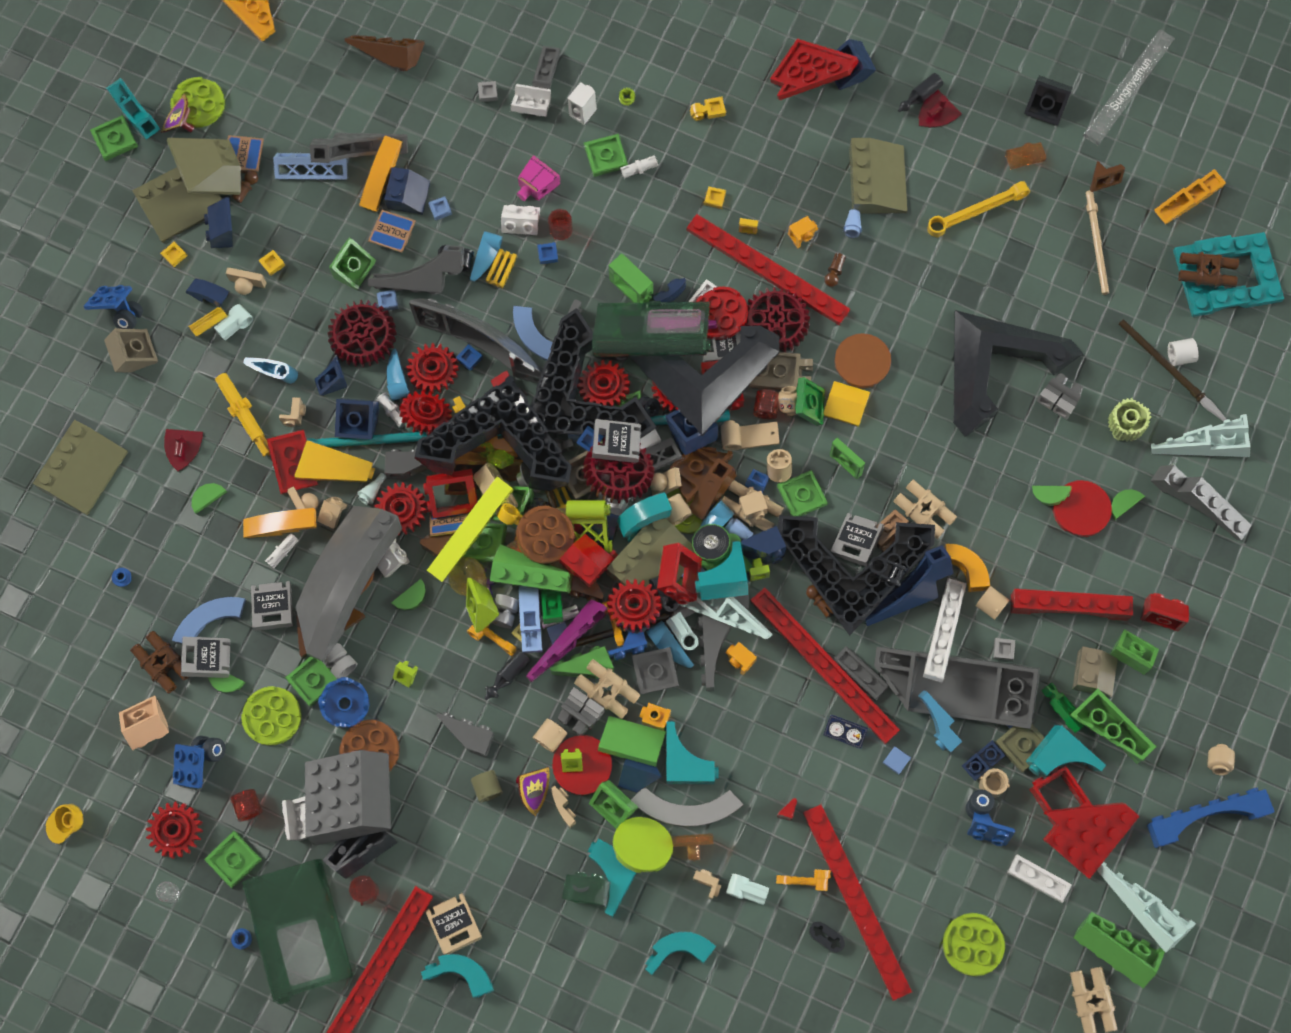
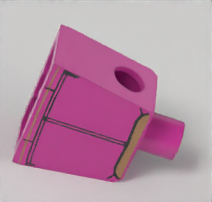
(537, 180)

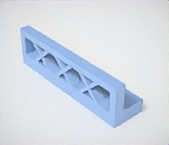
(304, 159)

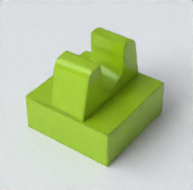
(758, 571)
(404, 674)
(571, 761)

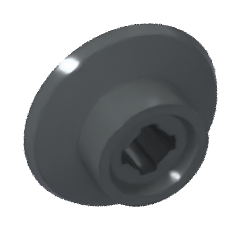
(523, 477)

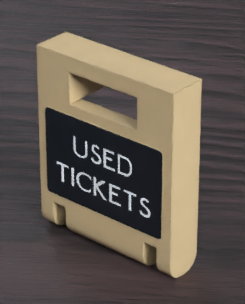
(451, 920)

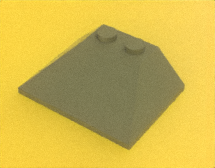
(207, 165)

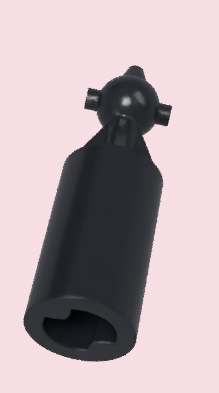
(922, 91)
(508, 673)

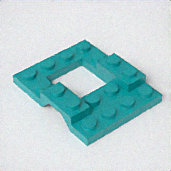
(1207, 299)

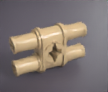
(741, 491)
(925, 499)
(607, 679)
(1086, 1010)

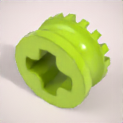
(626, 91)

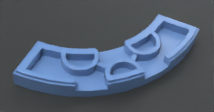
(529, 334)
(206, 613)

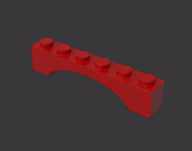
(1102, 605)

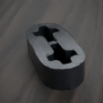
(823, 941)

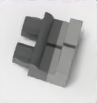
(1057, 389)
(582, 710)

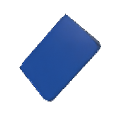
(757, 481)

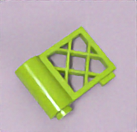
(591, 513)

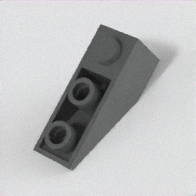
(402, 464)
(473, 738)

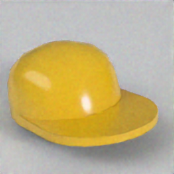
(63, 822)

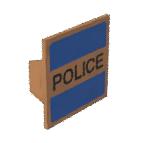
(247, 151)
(392, 231)
(446, 524)

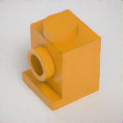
(802, 231)
(741, 657)
(657, 723)

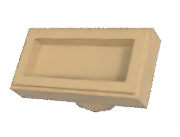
(245, 280)
(666, 481)
(306, 501)

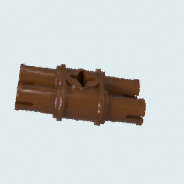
(1214, 263)
(151, 665)

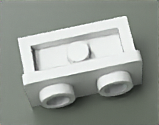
(531, 100)
(520, 219)
(392, 559)
(294, 818)

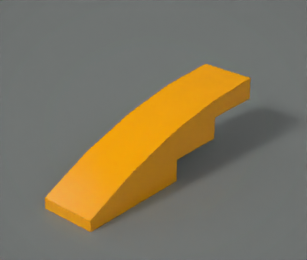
(380, 173)
(1190, 196)
(279, 522)

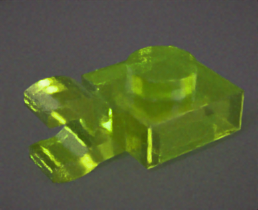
(498, 458)

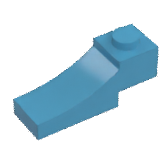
(945, 736)

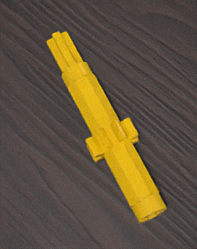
(240, 408)

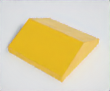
(846, 403)

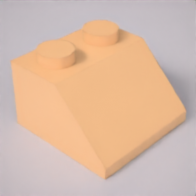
(143, 723)

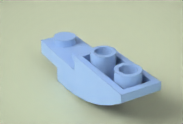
(530, 619)

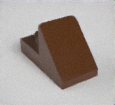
(1106, 177)

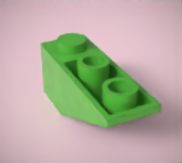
(579, 662)

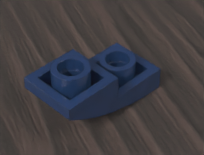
(674, 290)
(209, 291)
(983, 760)

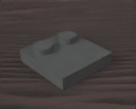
(655, 670)

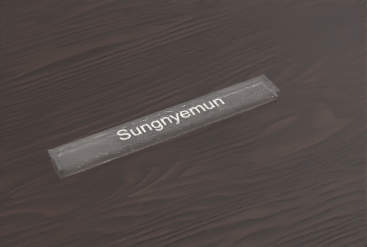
(1128, 87)

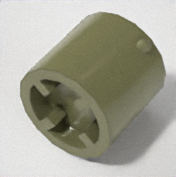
(486, 786)

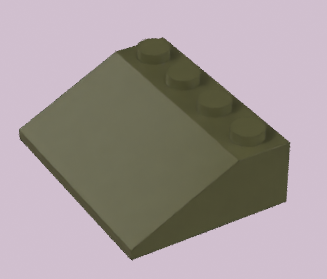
(877, 176)
(170, 205)
(80, 467)
(643, 554)

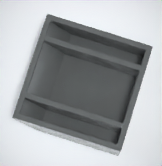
(347, 796)

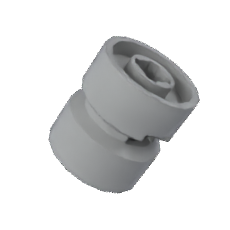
(508, 606)
(340, 663)

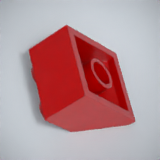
(586, 560)
(1165, 612)

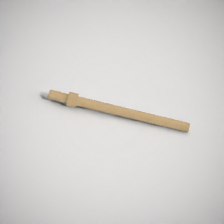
(1092, 210)

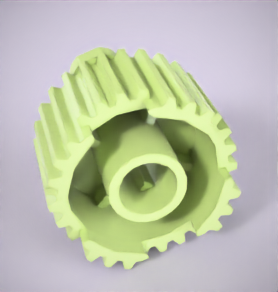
(1129, 420)

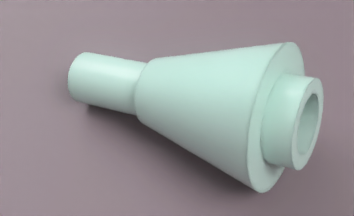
(368, 493)

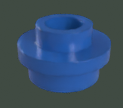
(123, 582)
(235, 938)

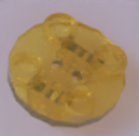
(473, 570)

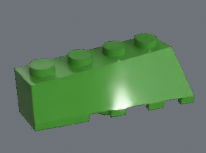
(516, 569)
(1108, 721)
(1120, 949)

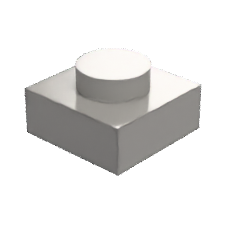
(487, 91)
(1004, 649)

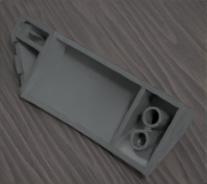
(476, 332)
(342, 575)
(969, 689)

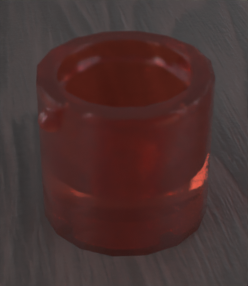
(560, 224)
(766, 404)
(246, 805)
(363, 890)

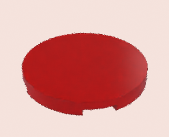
(727, 309)
(1085, 509)
(595, 766)

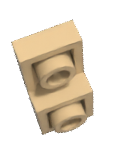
(560, 800)

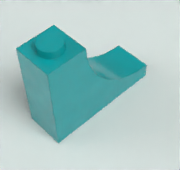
(726, 579)
(1060, 748)
(684, 766)
(619, 876)

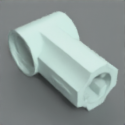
(237, 318)
(681, 630)
(743, 888)

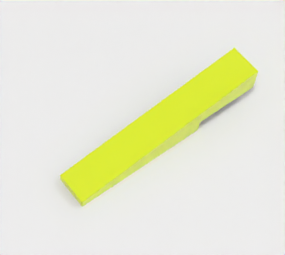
(470, 529)

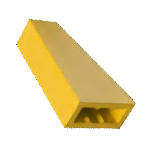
(332, 465)

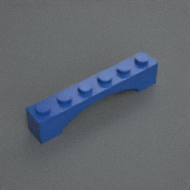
(1253, 805)

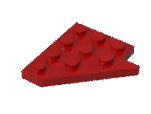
(810, 67)
(1089, 833)

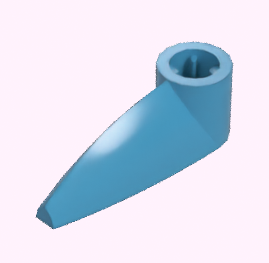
(486, 254)
(273, 368)
(396, 378)
(718, 515)
(663, 639)

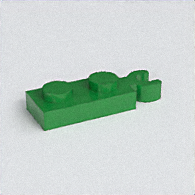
(551, 606)
(1062, 706)

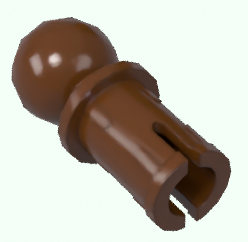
(250, 178)
(834, 270)
(813, 594)

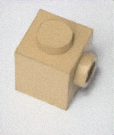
(754, 505)

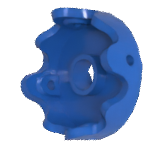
(334, 693)

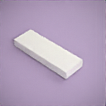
(1039, 878)

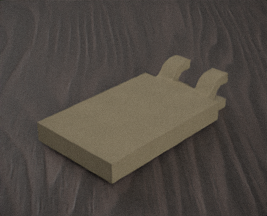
(782, 372)

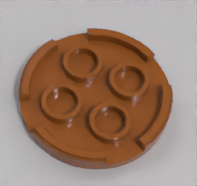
(862, 360)
(544, 534)
(374, 737)

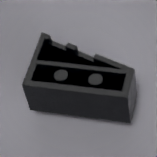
(356, 852)

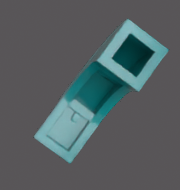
(131, 108)
(642, 514)
(679, 942)
(474, 974)

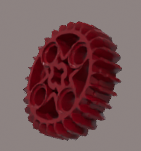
(778, 311)
(363, 341)
(619, 474)

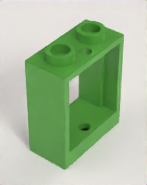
(630, 280)

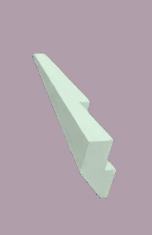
(1221, 440)
(730, 612)
(1158, 920)

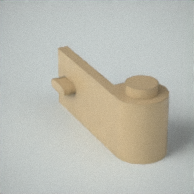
(750, 436)

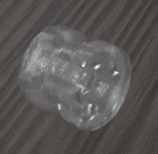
(164, 889)

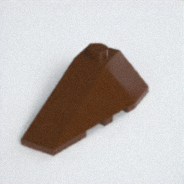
(395, 53)
(474, 461)

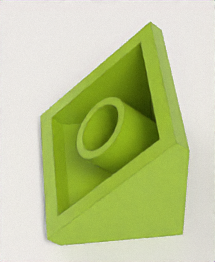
(480, 605)

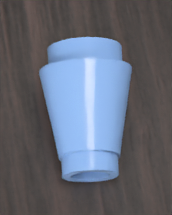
(853, 224)
(737, 527)

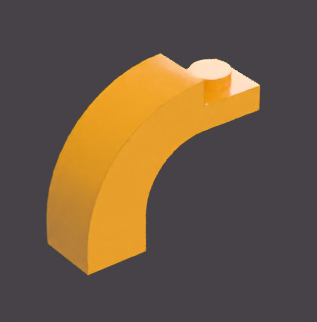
(971, 565)

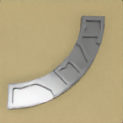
(686, 815)

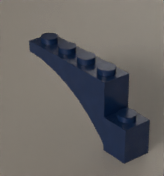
(916, 587)

